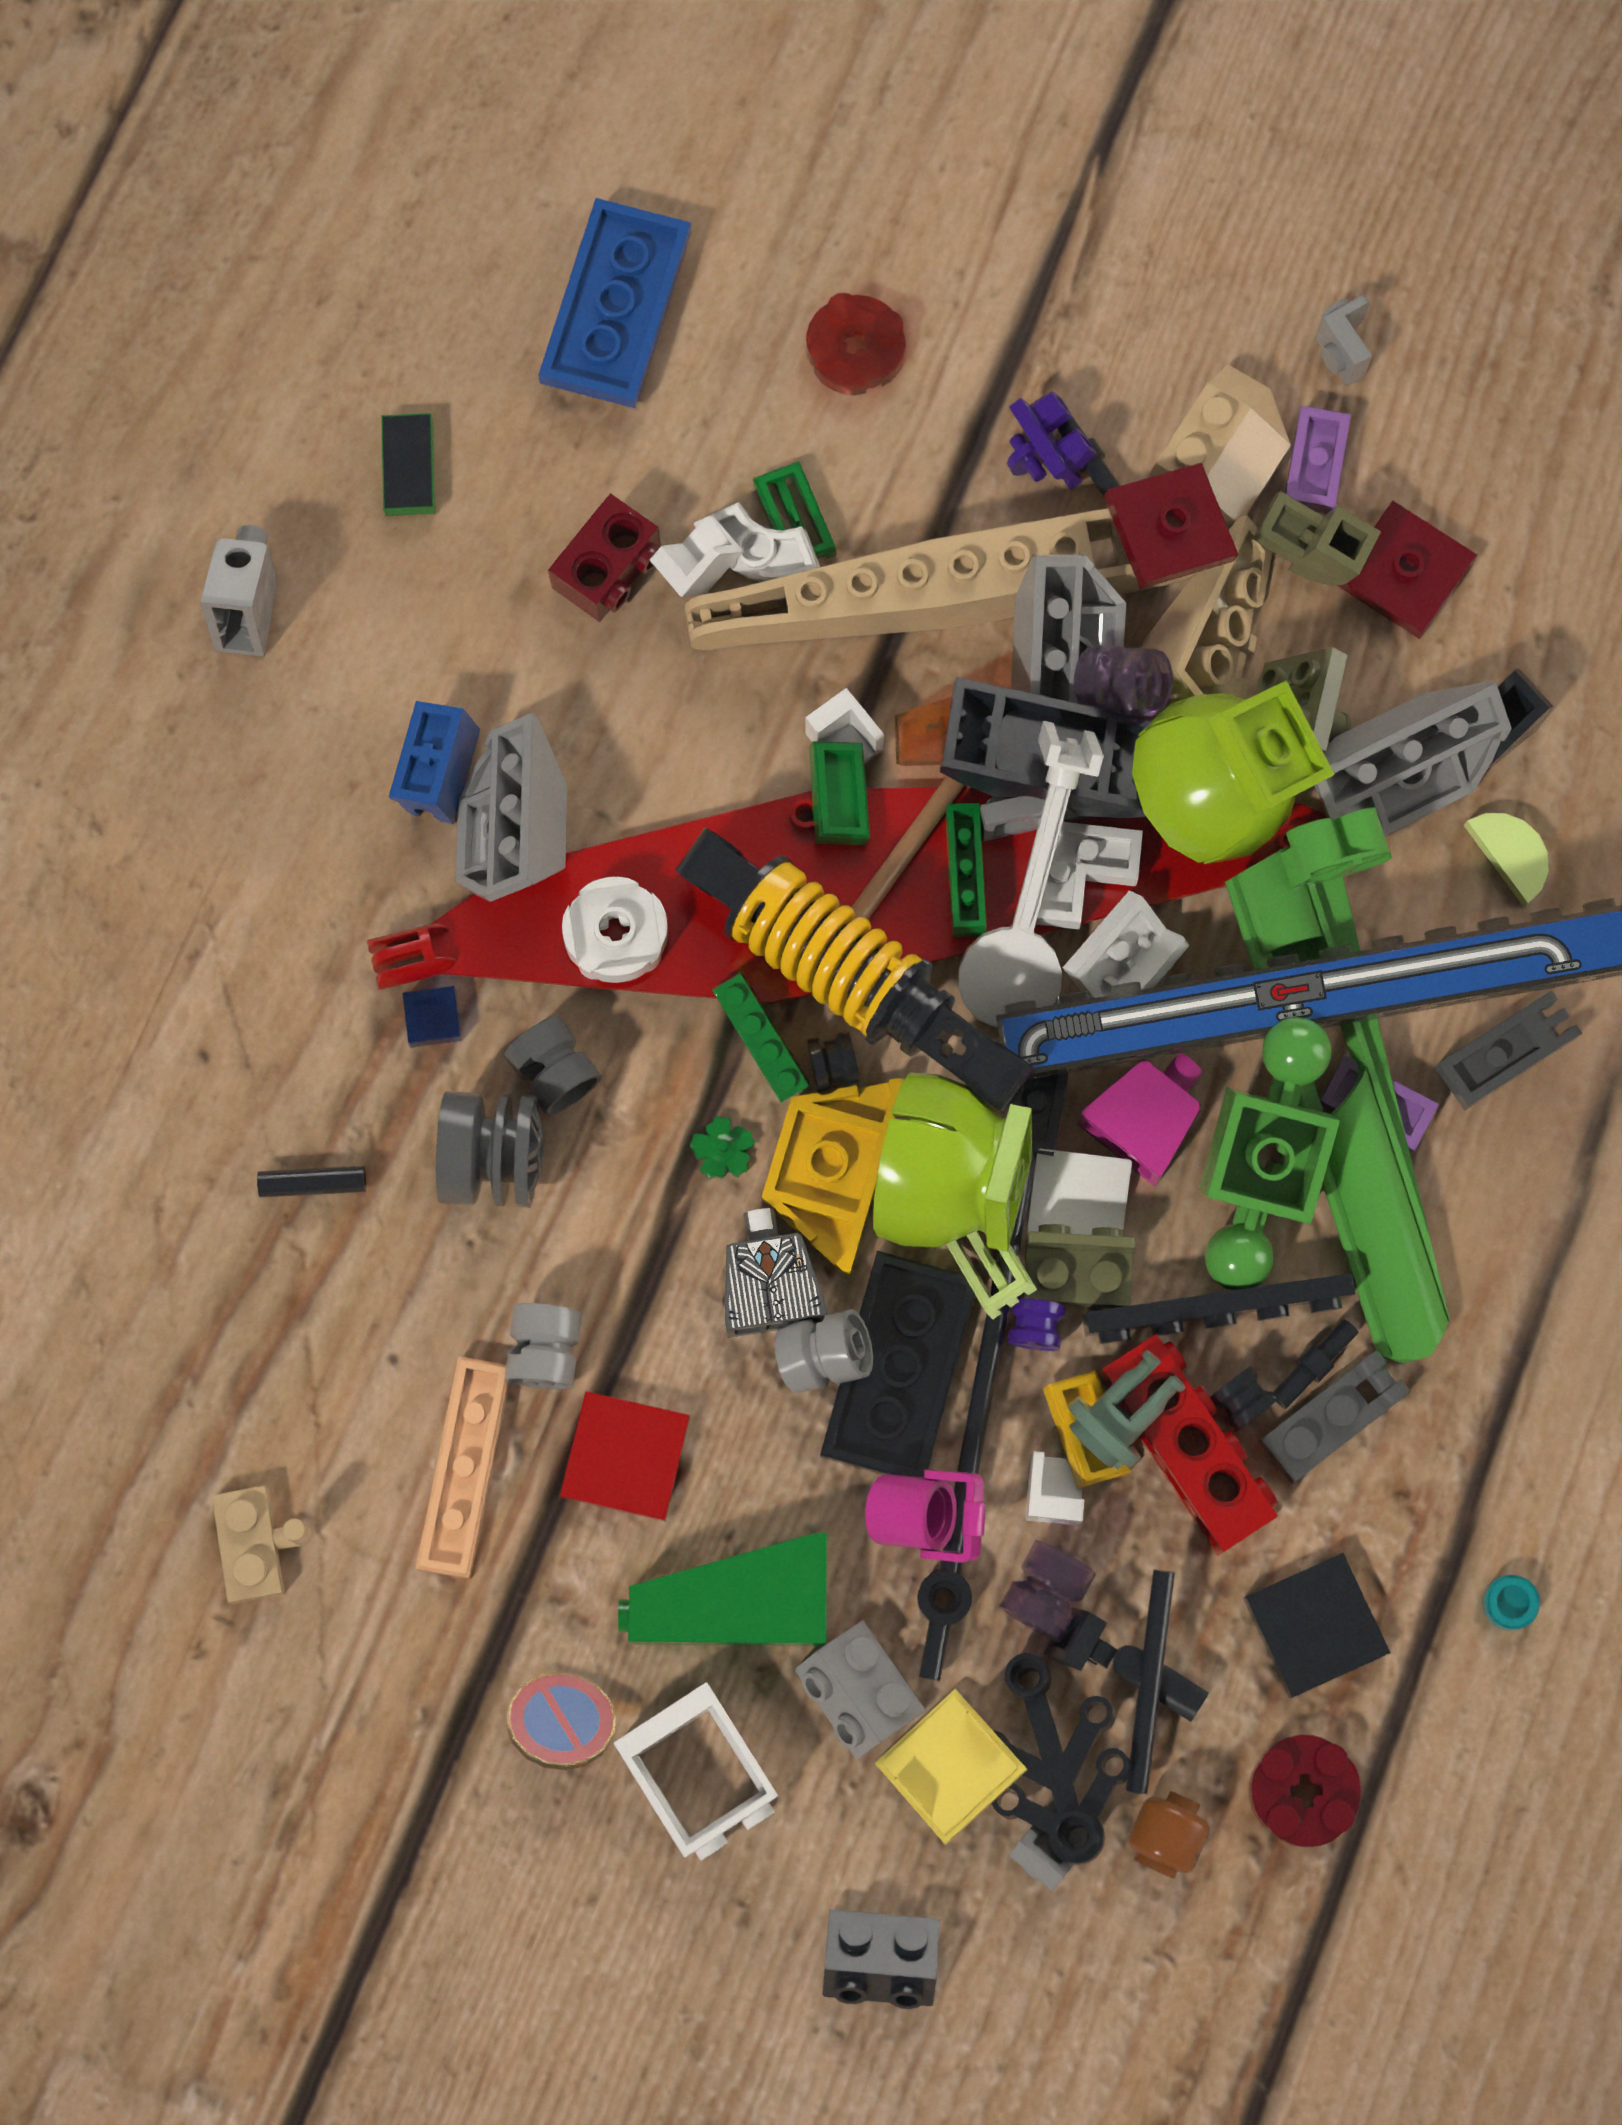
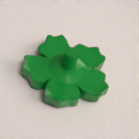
(722, 1149)

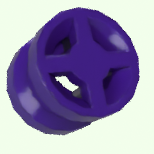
(1036, 1324)

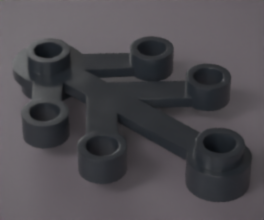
(1060, 1769)

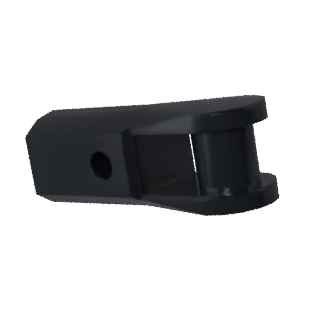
(1176, 1690)

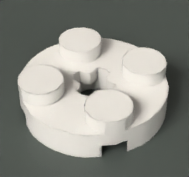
(599, 955)

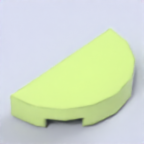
(1513, 851)

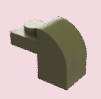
(1319, 547)

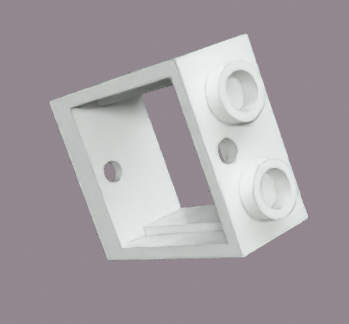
(664, 1725)

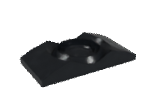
(997, 750)

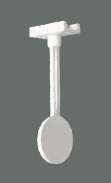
(1014, 960)

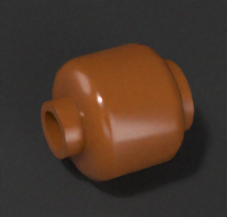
(1169, 1834)

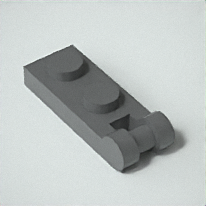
(1332, 1418)

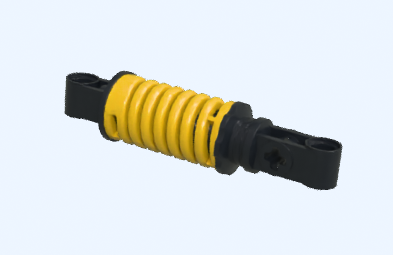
(848, 964)

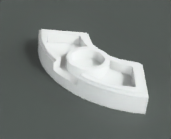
(766, 551)

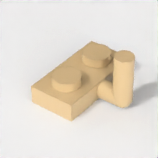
(252, 1543)

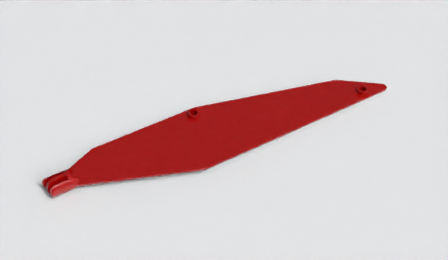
(524, 940)

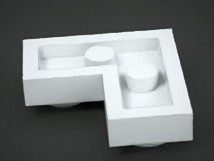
(1087, 855)

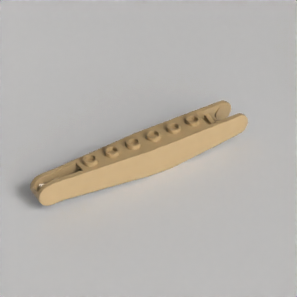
(906, 588)

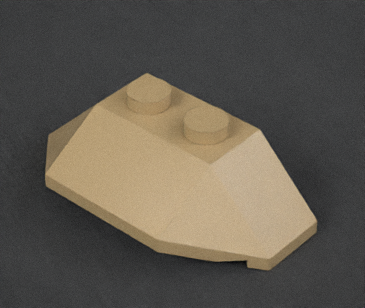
(1236, 438)

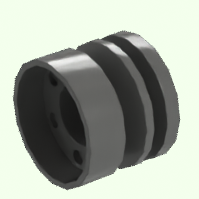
(488, 1149)

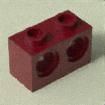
(594, 553)

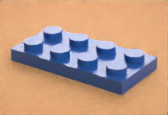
(615, 303)

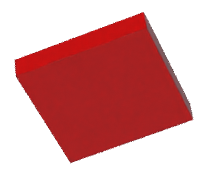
(625, 1456)

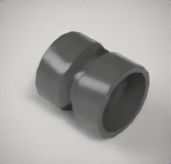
(549, 1060)

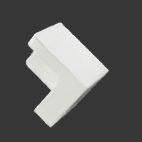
(698, 561)
(845, 721)
(1053, 1492)

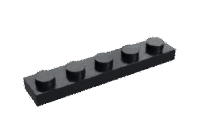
(1218, 1308)

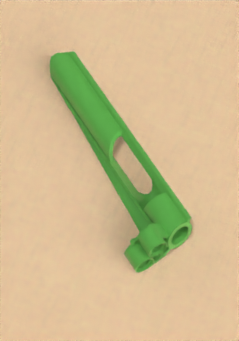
(1299, 907)

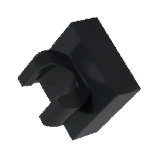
(1082, 1643)

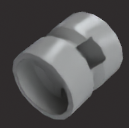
(543, 1346)
(824, 1351)

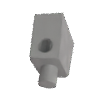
(240, 593)

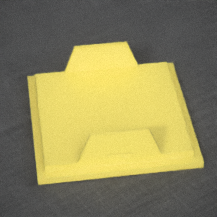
(950, 1766)

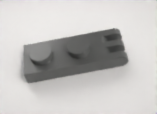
(1505, 1051)

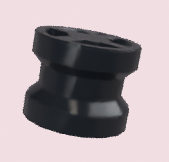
(833, 1060)
(1243, 1398)

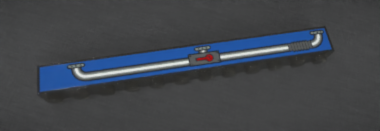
(1328, 990)

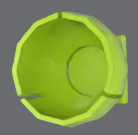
(1226, 771)
(950, 1166)

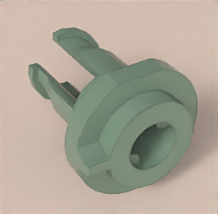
(1108, 1428)

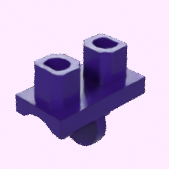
(1060, 457)

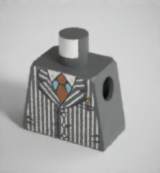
(769, 1279)

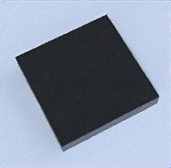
(1316, 1625)

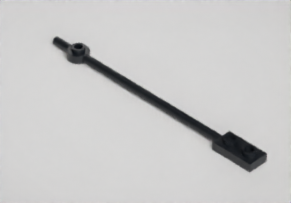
(1046, 1100)

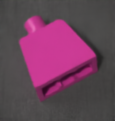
(1146, 1115)

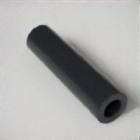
(311, 1181)

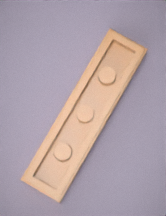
(463, 1468)

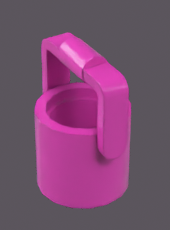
(924, 1512)

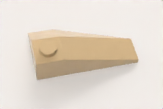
(1211, 621)

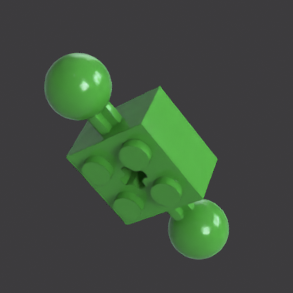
(1289, 1187)

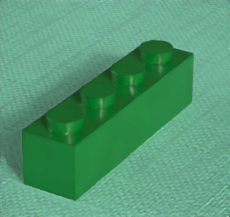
(965, 870)
(761, 1036)

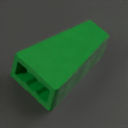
(738, 1601)

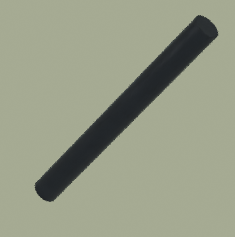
(1150, 1680)

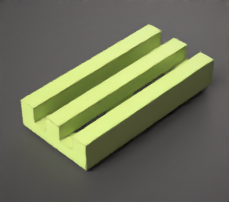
(1007, 1292)

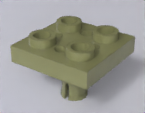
(1316, 686)

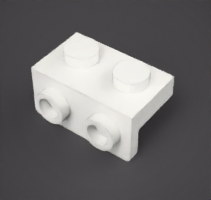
(1125, 949)

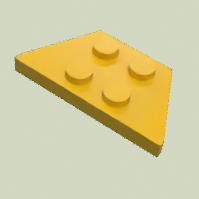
(830, 1166)

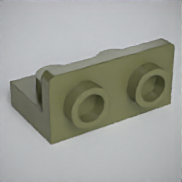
(1080, 1267)

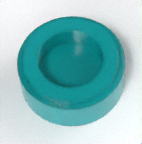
(1511, 1602)

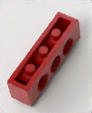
(1220, 1522)

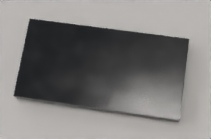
(916, 1335)

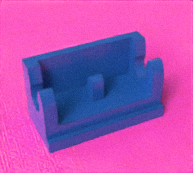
(435, 760)

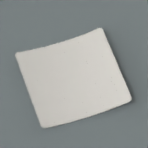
(1079, 1191)

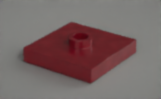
(1170, 525)
(1410, 570)

